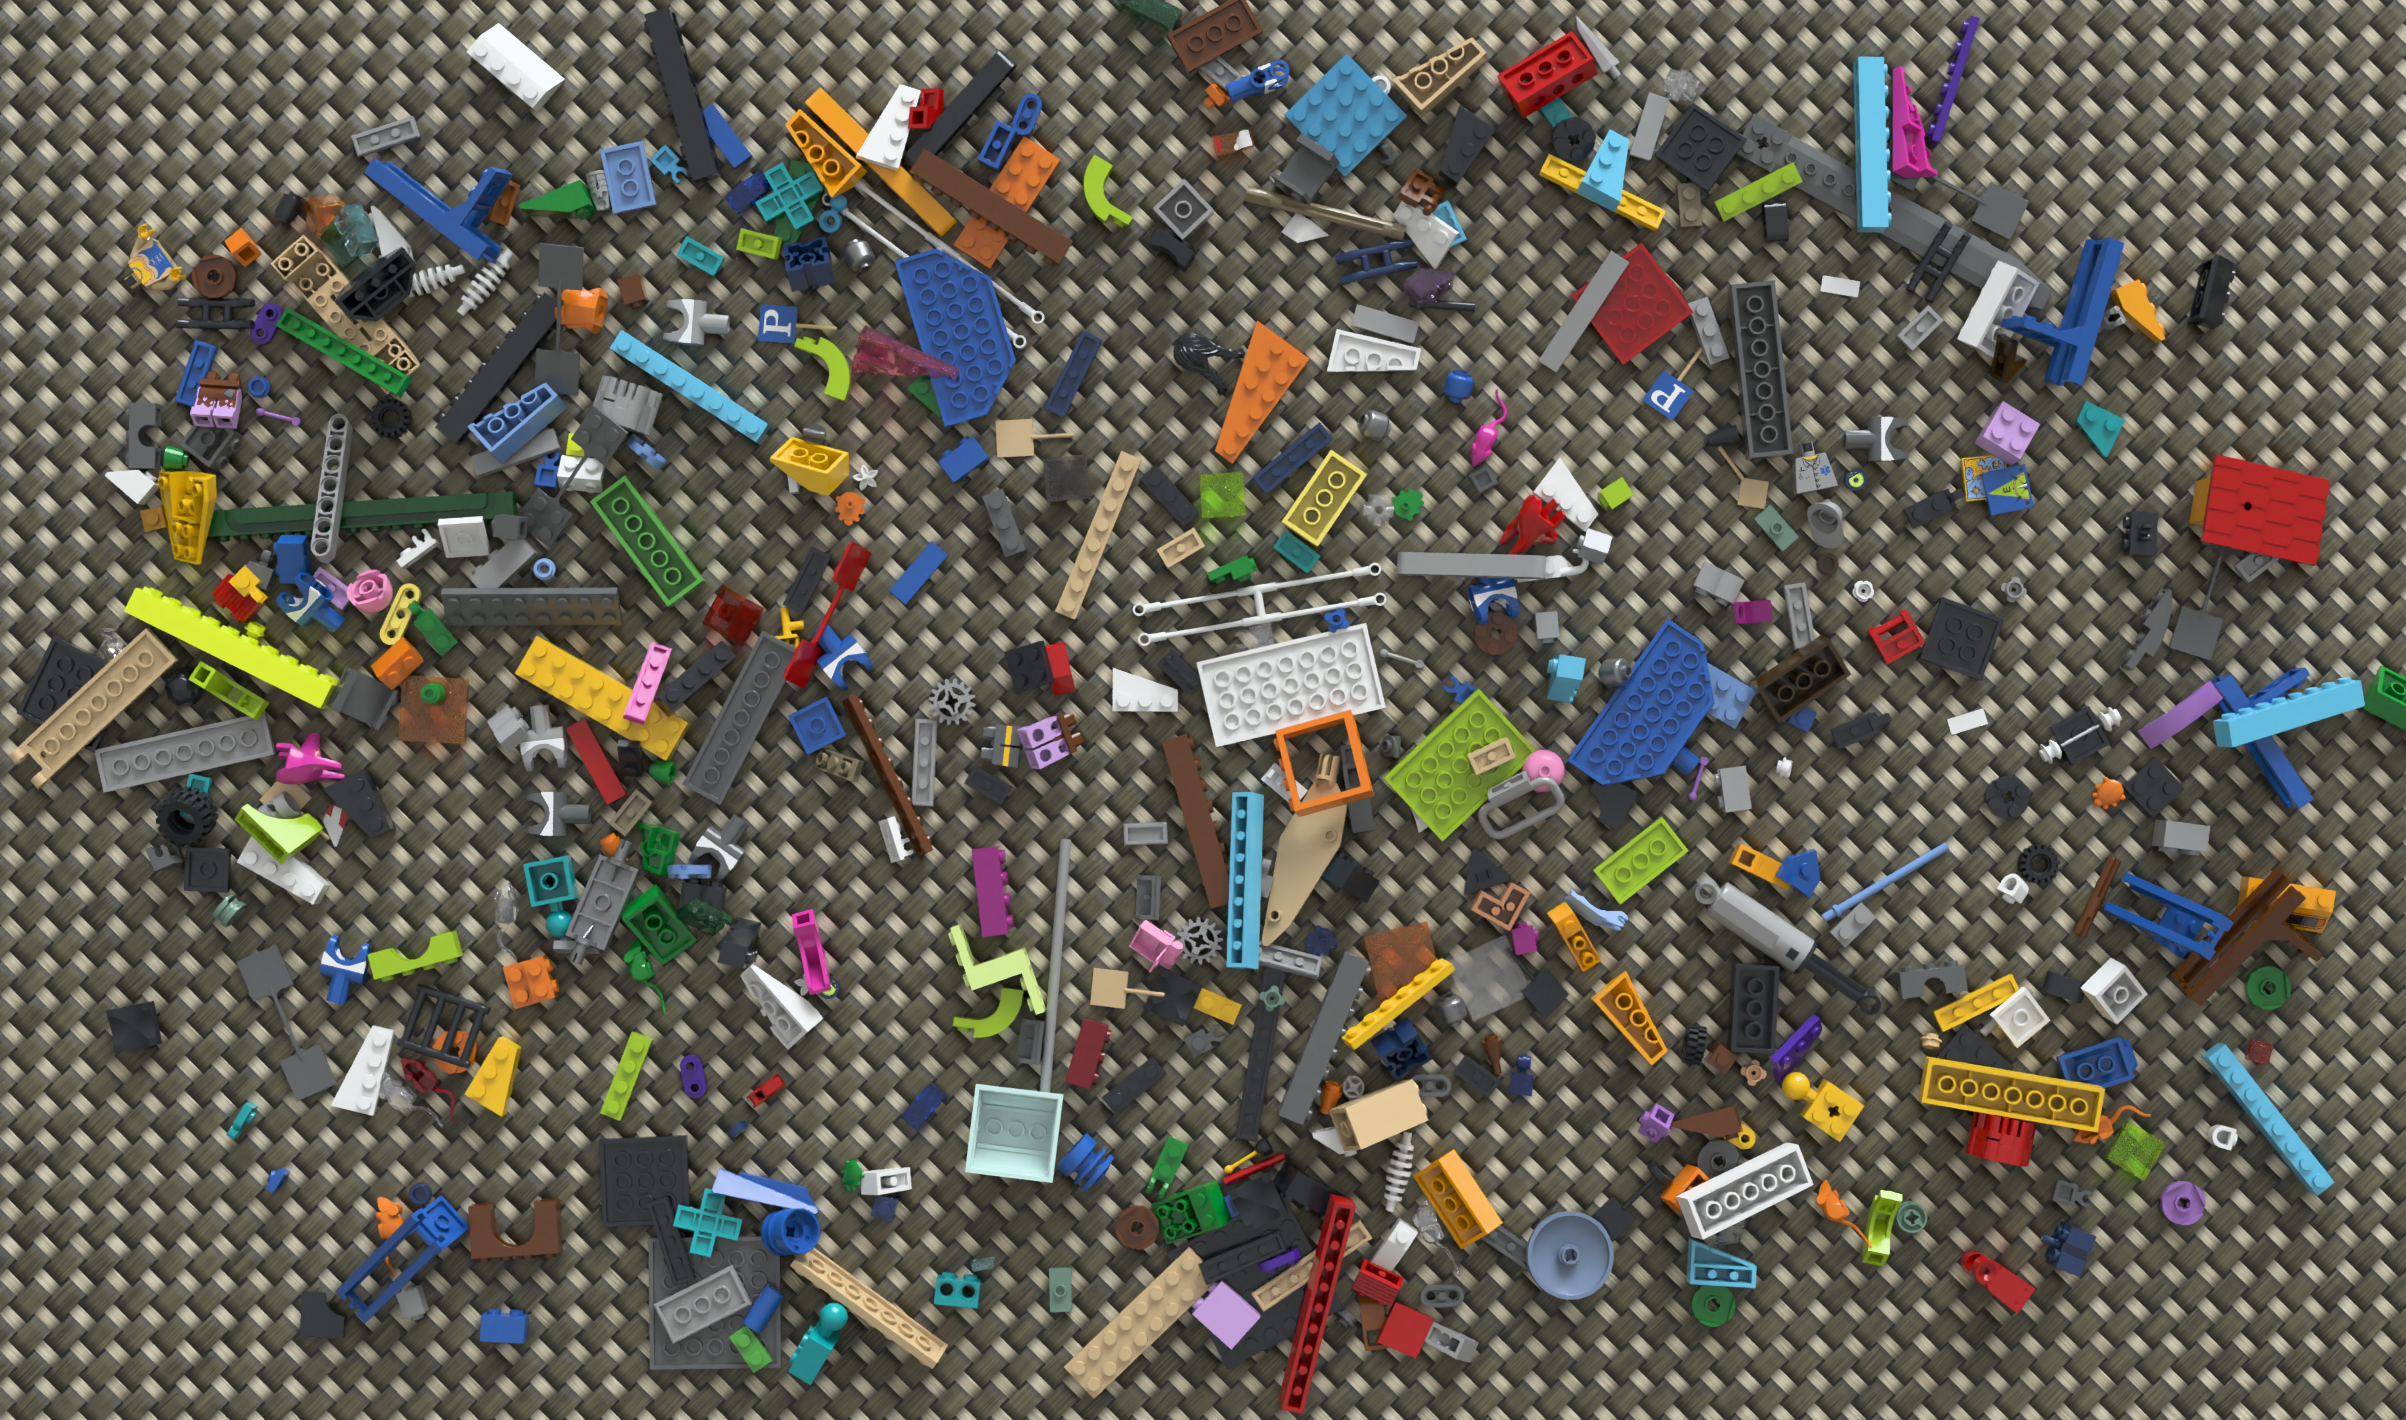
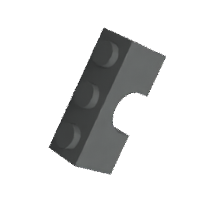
(141, 418)
(1004, 523)
(1911, 980)

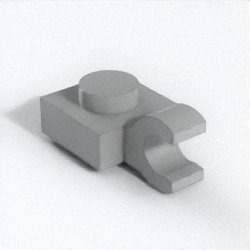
(1266, 880)

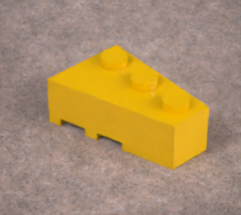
(496, 1077)

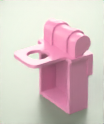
(1156, 945)

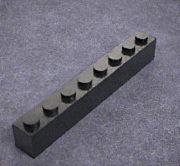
(682, 94)
(500, 370)

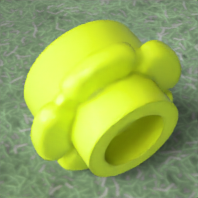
(255, 629)

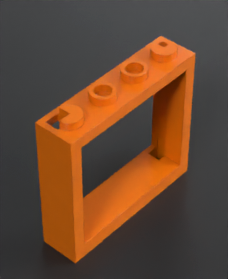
(1333, 800)

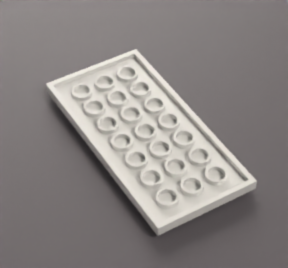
(1290, 684)

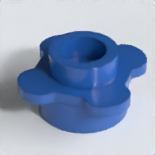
(1334, 626)

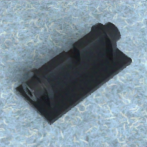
(1179, 671)

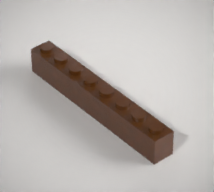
(990, 207)
(1197, 817)

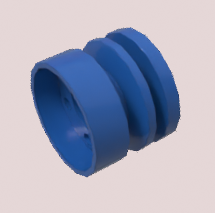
(1085, 1162)
(790, 1232)

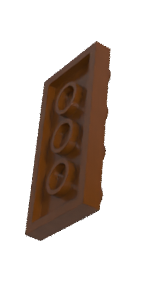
(1214, 34)

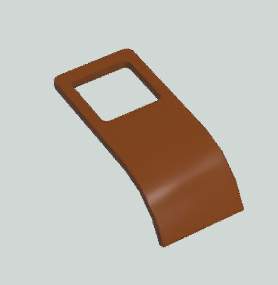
(1372, 1318)

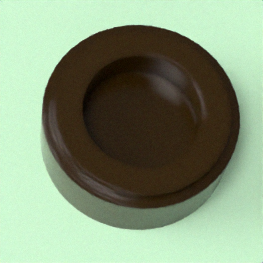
(1827, 564)

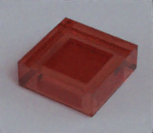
(2259, 1051)

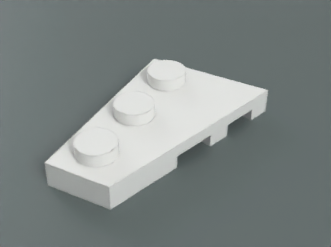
(1427, 232)
(1562, 487)
(1142, 695)

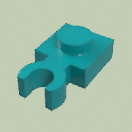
(245, 1116)

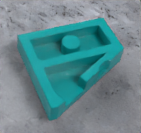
(2100, 426)

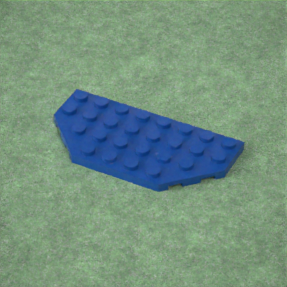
(960, 325)
(1651, 714)

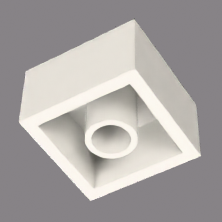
(2113, 991)

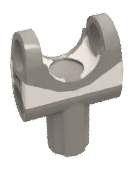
(696, 322)
(543, 737)

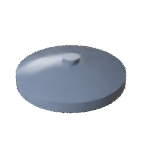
(1569, 1255)

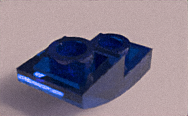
(748, 192)
(923, 1106)

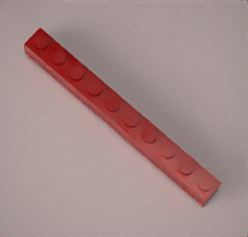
(1316, 1303)

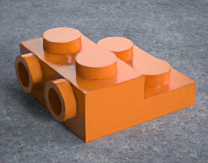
(531, 981)

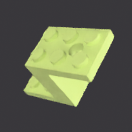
(997, 969)

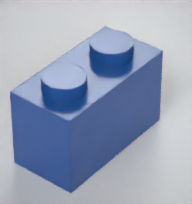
(997, 146)
(963, 459)
(292, 557)
(504, 1327)

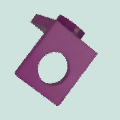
(1753, 611)

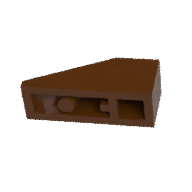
(1715, 1123)

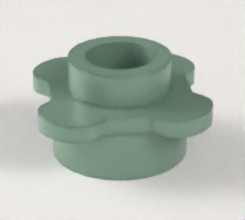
(1270, 1004)

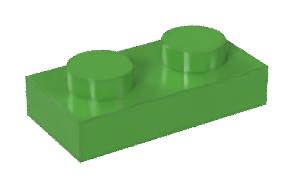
(750, 1348)

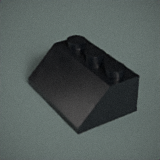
(2212, 292)

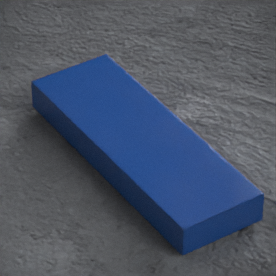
(725, 137)
(196, 369)
(918, 573)

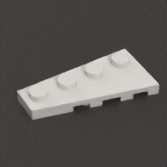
(889, 135)
(1368, 354)
(362, 1083)

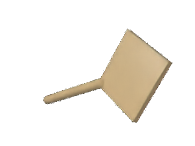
(1751, 491)

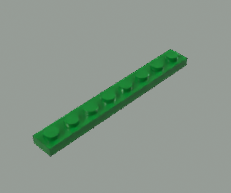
(344, 352)

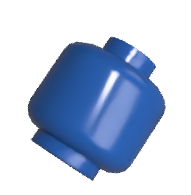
(1458, 386)

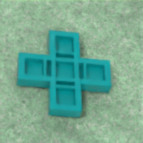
(789, 196)
(707, 1223)

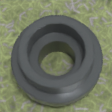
(1346, 1319)

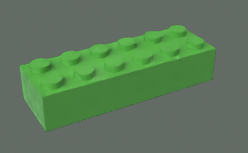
(648, 541)

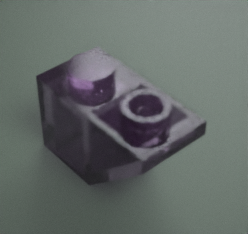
(1427, 284)

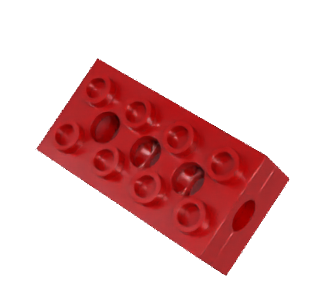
(1547, 74)

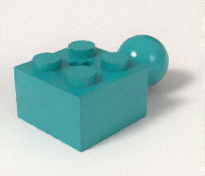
(543, 893)
(818, 1343)

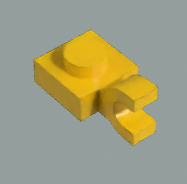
(246, 583)

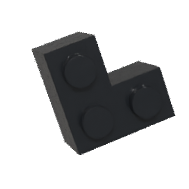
(1350, 877)

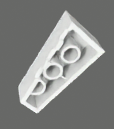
(292, 875)

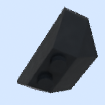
(378, 287)

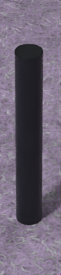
(1448, 305)

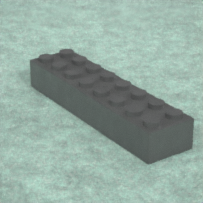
(1760, 370)
(1323, 1037)

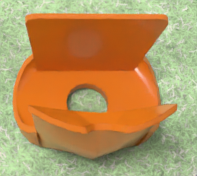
(584, 309)

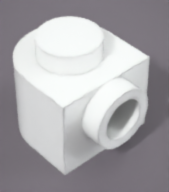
(2013, 888)
(2222, 1136)

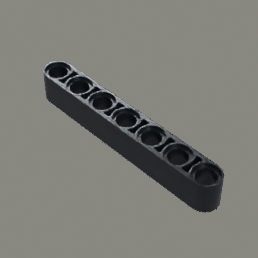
(962, 107)

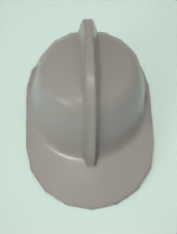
(1826, 524)

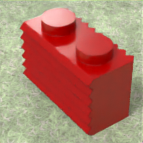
(241, 607)
(1377, 1283)

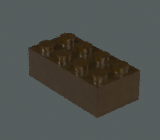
(1800, 679)

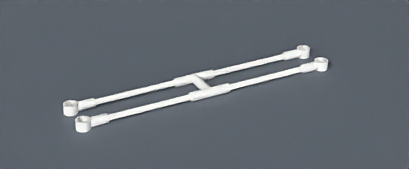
(940, 245)
(1257, 591)

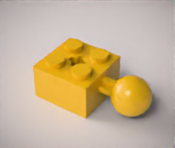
(1797, 1087)

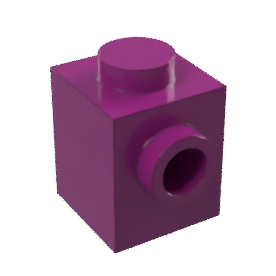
(1524, 938)

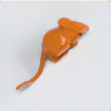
(2105, 1127)
(1834, 1208)
(389, 1221)

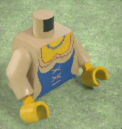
(152, 264)

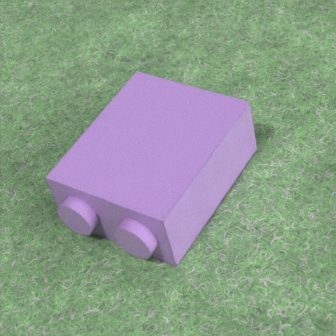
(1225, 1313)

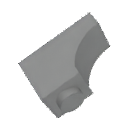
(1451, 1342)

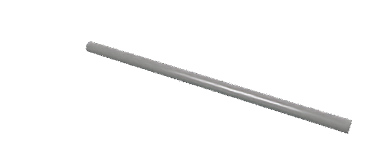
(1055, 965)

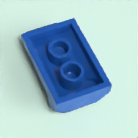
(2100, 1063)

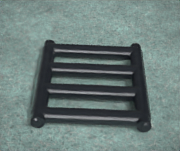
(424, 1047)

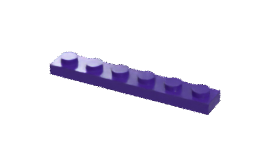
(1955, 72)

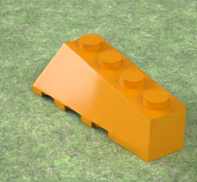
(829, 160)
(1626, 1011)

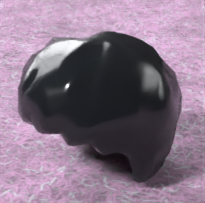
(182, 690)

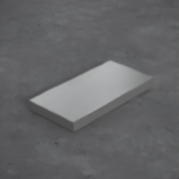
(702, 1304)

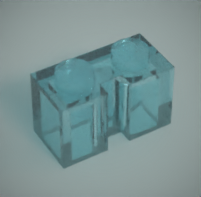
(357, 228)

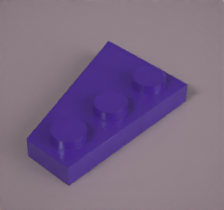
(1794, 1048)

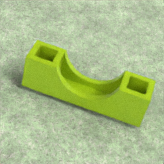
(441, 948)

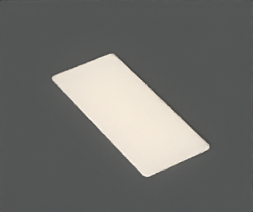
(1840, 286)
(1967, 721)

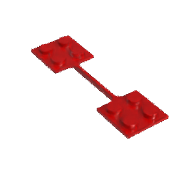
(806, 652)

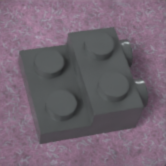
(212, 444)

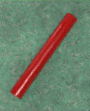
(1254, 1169)

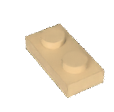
(1180, 548)
(1491, 755)

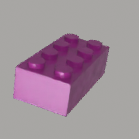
(991, 891)

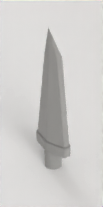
(1600, 53)

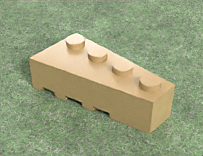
(1433, 81)

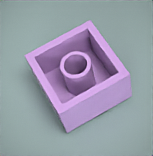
(2007, 433)

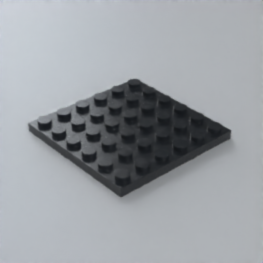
(1279, 1320)

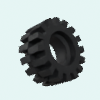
(379, 411)
(2025, 864)
(1694, 1044)

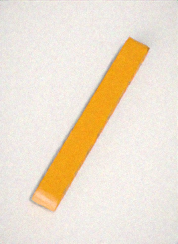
(899, 181)

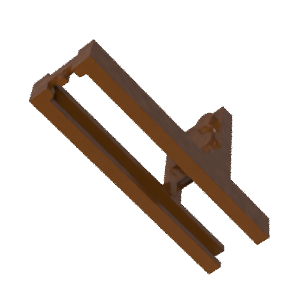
(2269, 925)

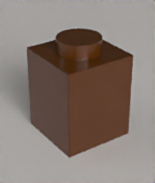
(633, 291)
(1720, 1058)

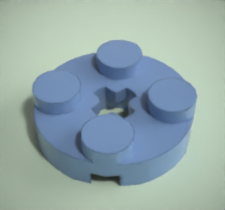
(646, 452)
(689, 871)

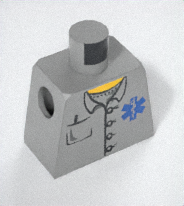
(1811, 471)

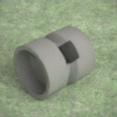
(282, 807)

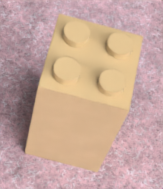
(1378, 1115)

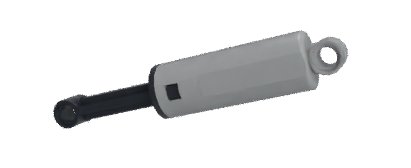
(1778, 939)

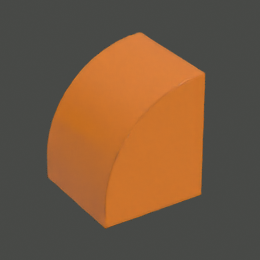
(242, 247)

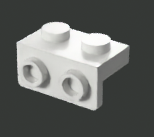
(588, 477)

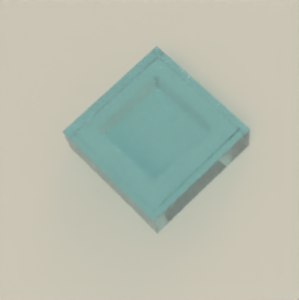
(982, 1264)

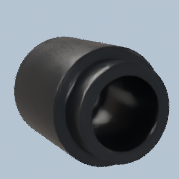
(289, 208)

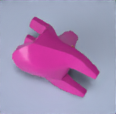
(306, 763)

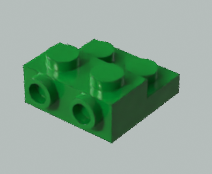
(1238, 569)

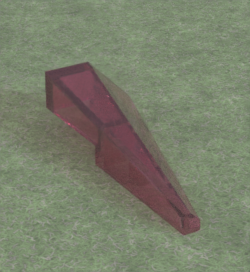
(885, 354)

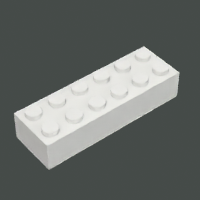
(1744, 1190)

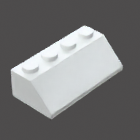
(516, 66)
(2003, 296)

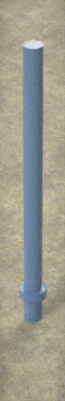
(1837, 910)

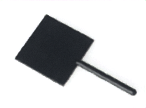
(1543, 991)

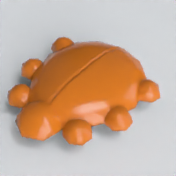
(849, 507)
(2108, 793)

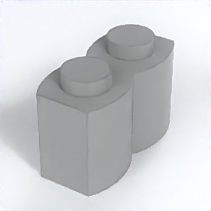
(1718, 584)
(509, 727)

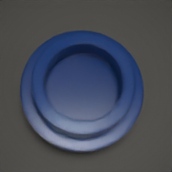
(259, 387)

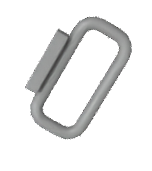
(1512, 789)

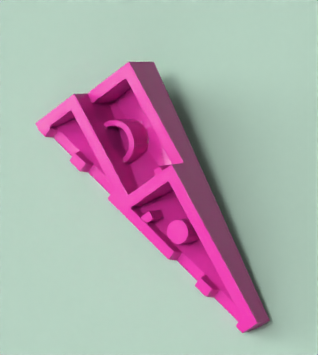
(1909, 147)

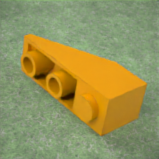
(2138, 310)
(1757, 864)
(1574, 936)

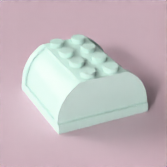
(1014, 1133)

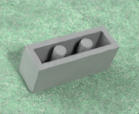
(504, 564)

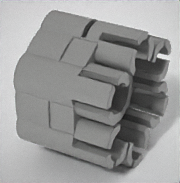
(626, 409)

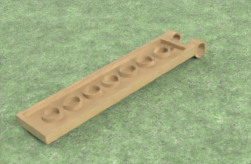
(95, 705)

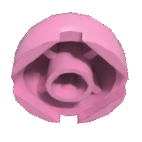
(370, 592)
(1544, 764)

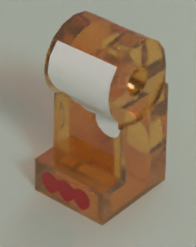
(1232, 143)

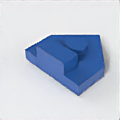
(1801, 872)

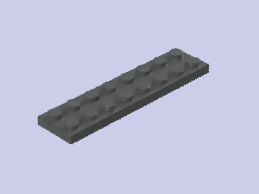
(531, 606)
(740, 719)

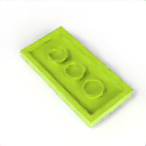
(1640, 860)

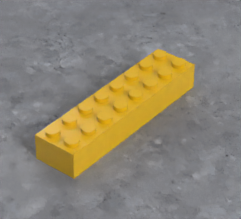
(599, 697)
(2011, 1094)

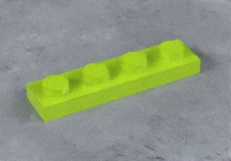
(1758, 191)
(626, 1076)

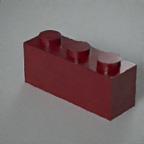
(1088, 1053)

